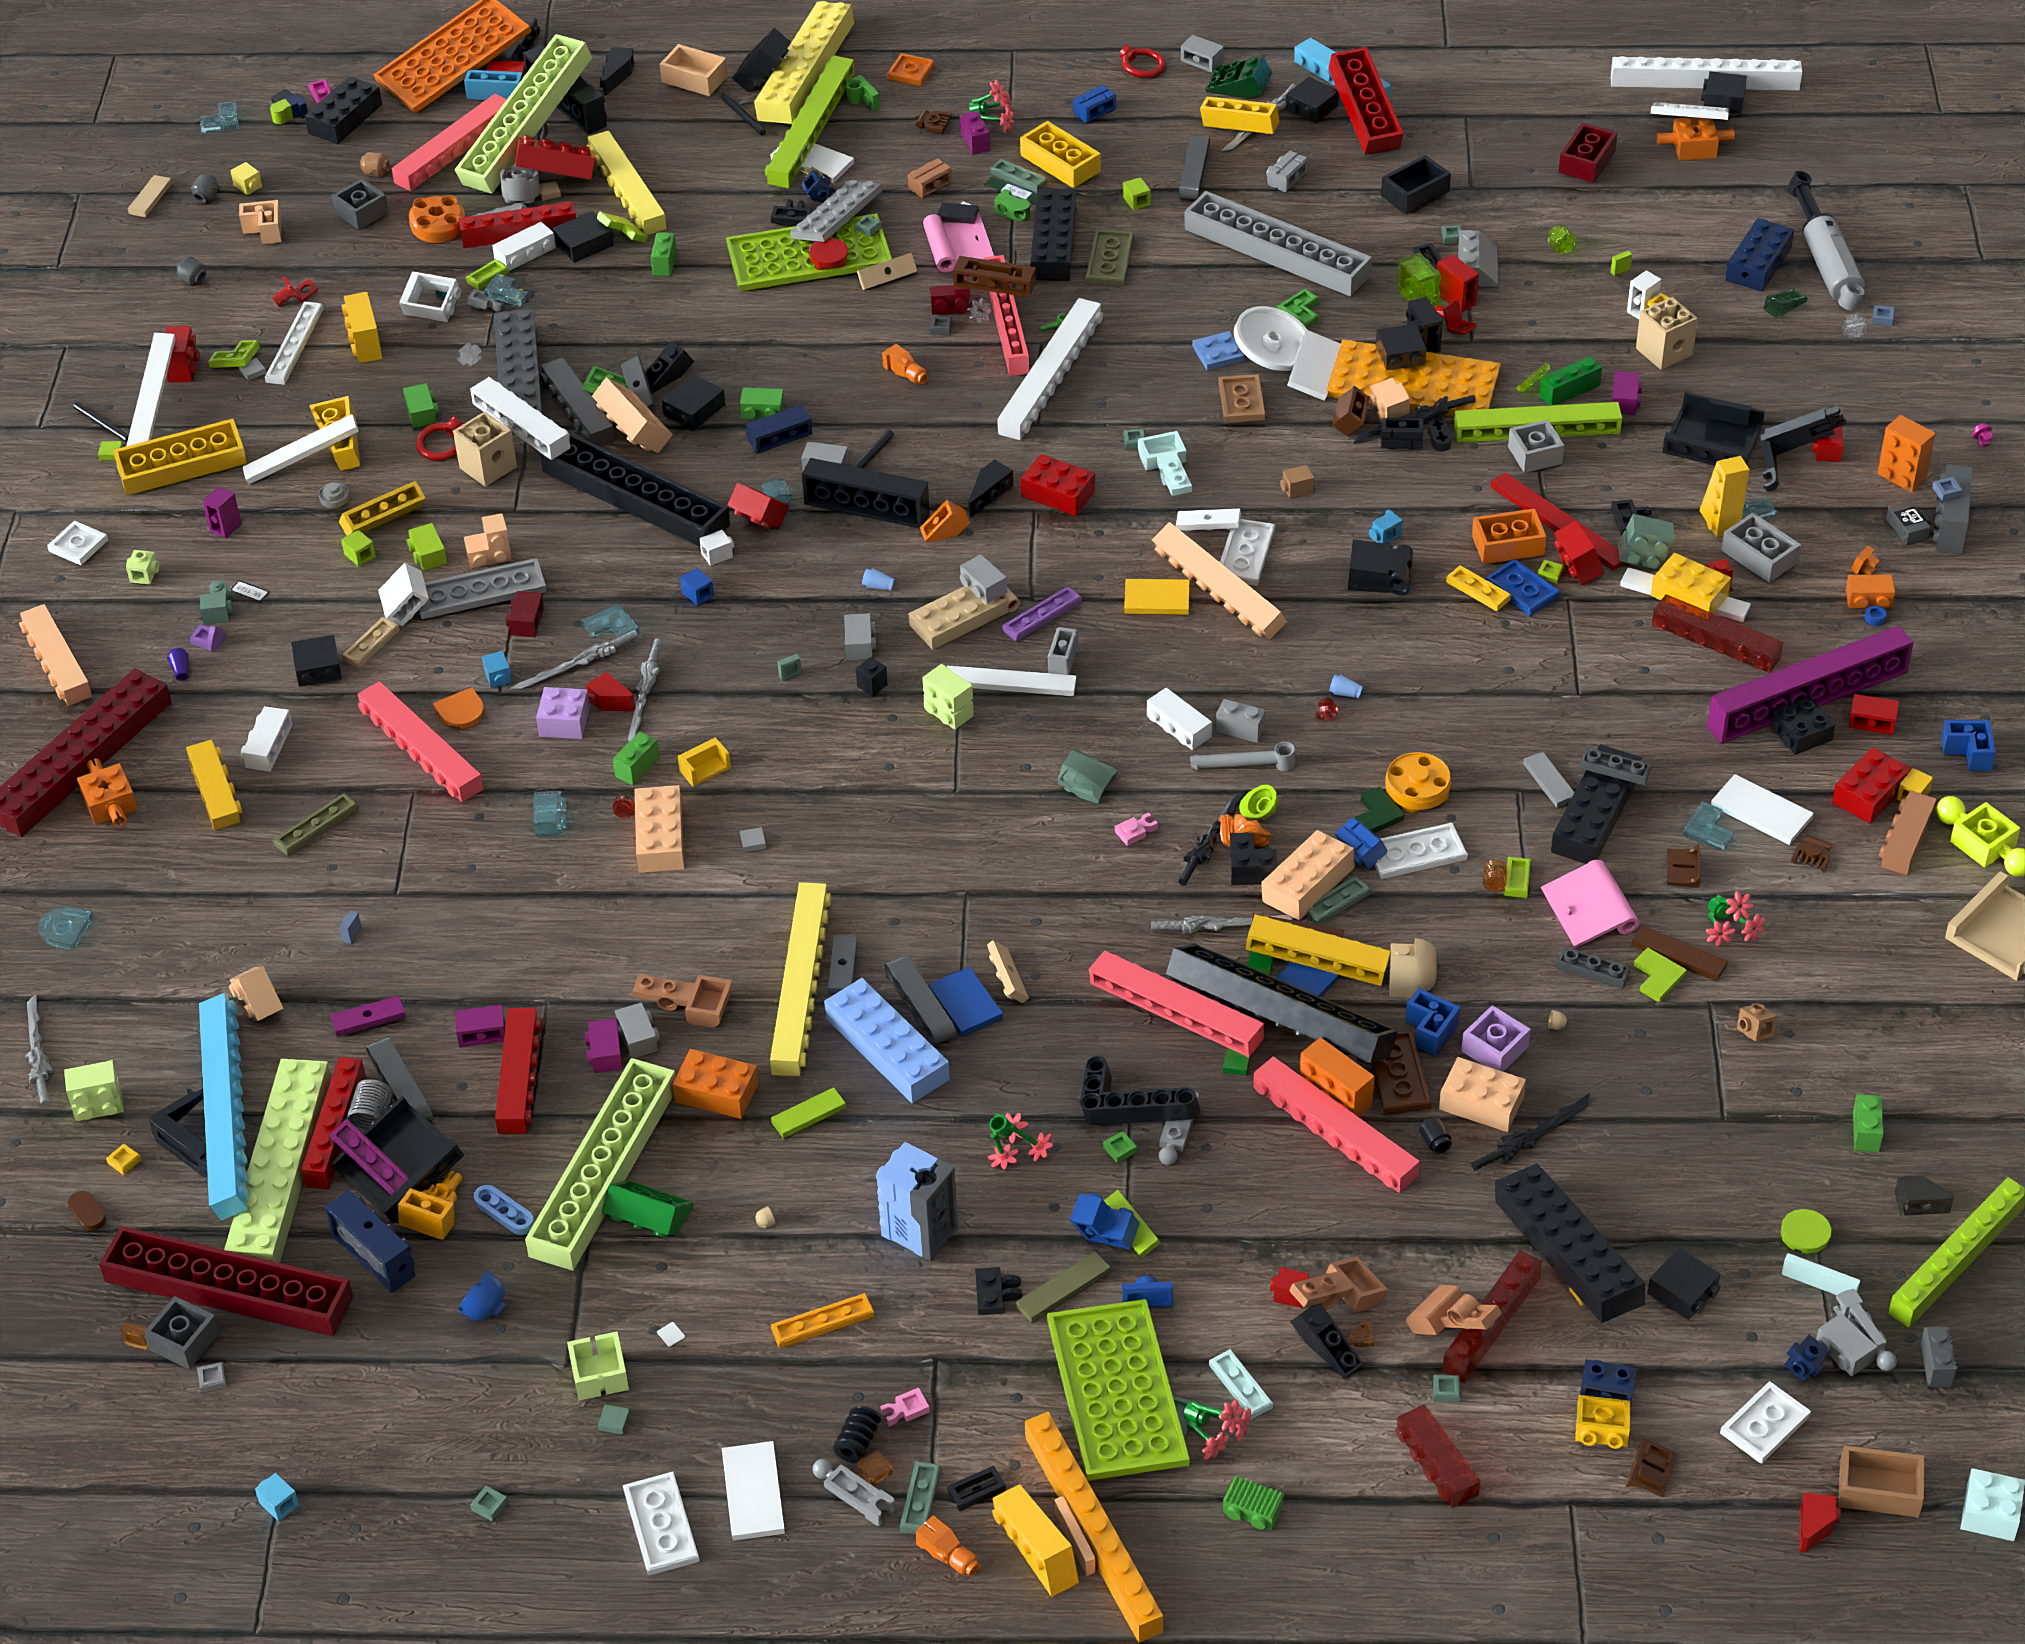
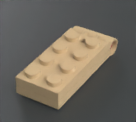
(957, 615)

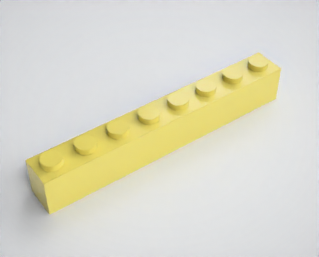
(627, 183)

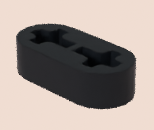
(1443, 433)

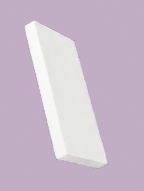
(827, 161)
(1314, 365)
(1248, 549)
(1762, 809)
(1420, 851)
(753, 1491)
(661, 1523)

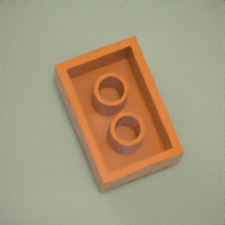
(1906, 453)
(1509, 536)
(1338, 1076)
(715, 1083)

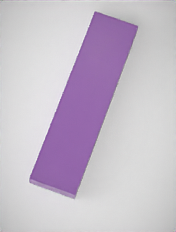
(1042, 613)

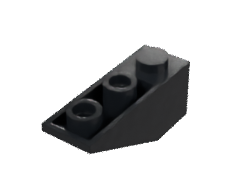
(618, 68)
(668, 367)
(990, 484)
(1326, 1339)

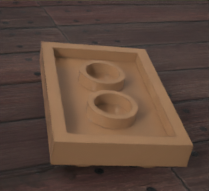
(1241, 398)

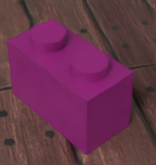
(975, 132)
(1626, 391)
(222, 512)
(480, 1025)
(604, 1044)

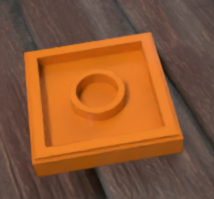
(911, 69)

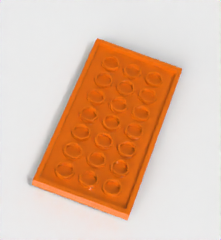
(451, 51)

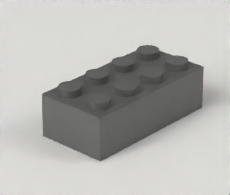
(1953, 513)

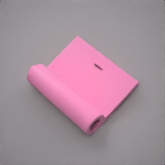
(955, 240)
(1593, 902)

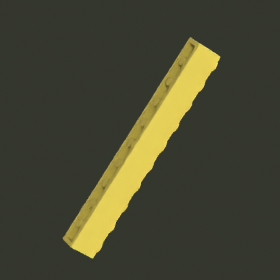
(799, 980)

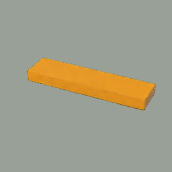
(822, 1320)

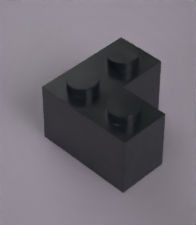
(1248, 864)

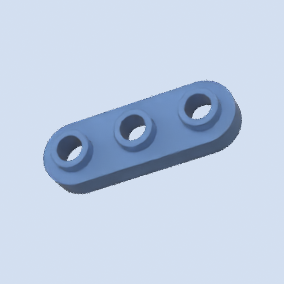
(501, 1203)

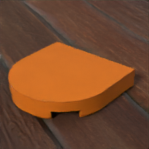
(460, 709)

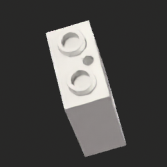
(412, 292)

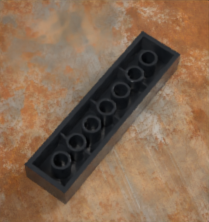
(1570, 1243)

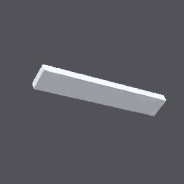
(294, 343)
(300, 449)
(1642, 582)
(1017, 680)

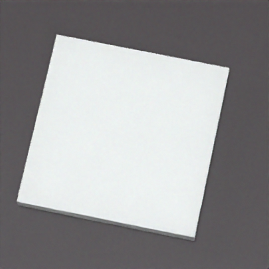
(1690, 110)

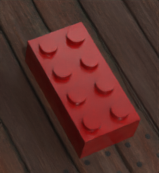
(554, 157)

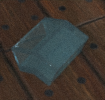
(777, 489)

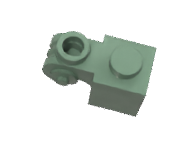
(216, 606)

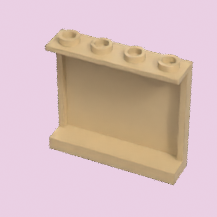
(1993, 927)

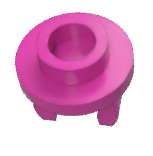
(1983, 434)

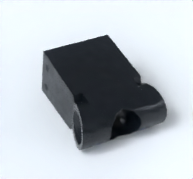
(1380, 567)

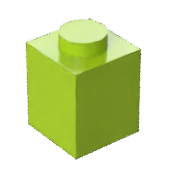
(1136, 193)
(358, 548)

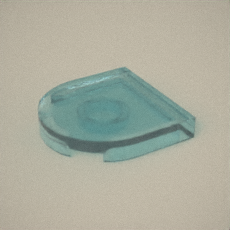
(64, 926)

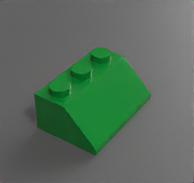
(646, 1207)

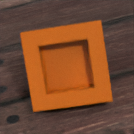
(1865, 562)

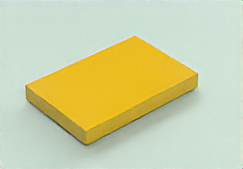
(1156, 596)

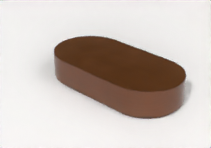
(86, 1211)

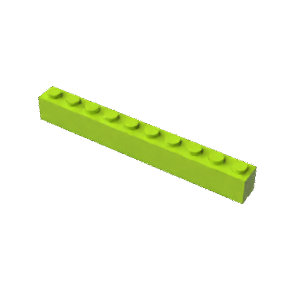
(809, 122)

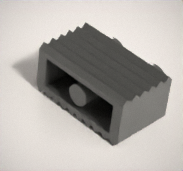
(1938, 1356)

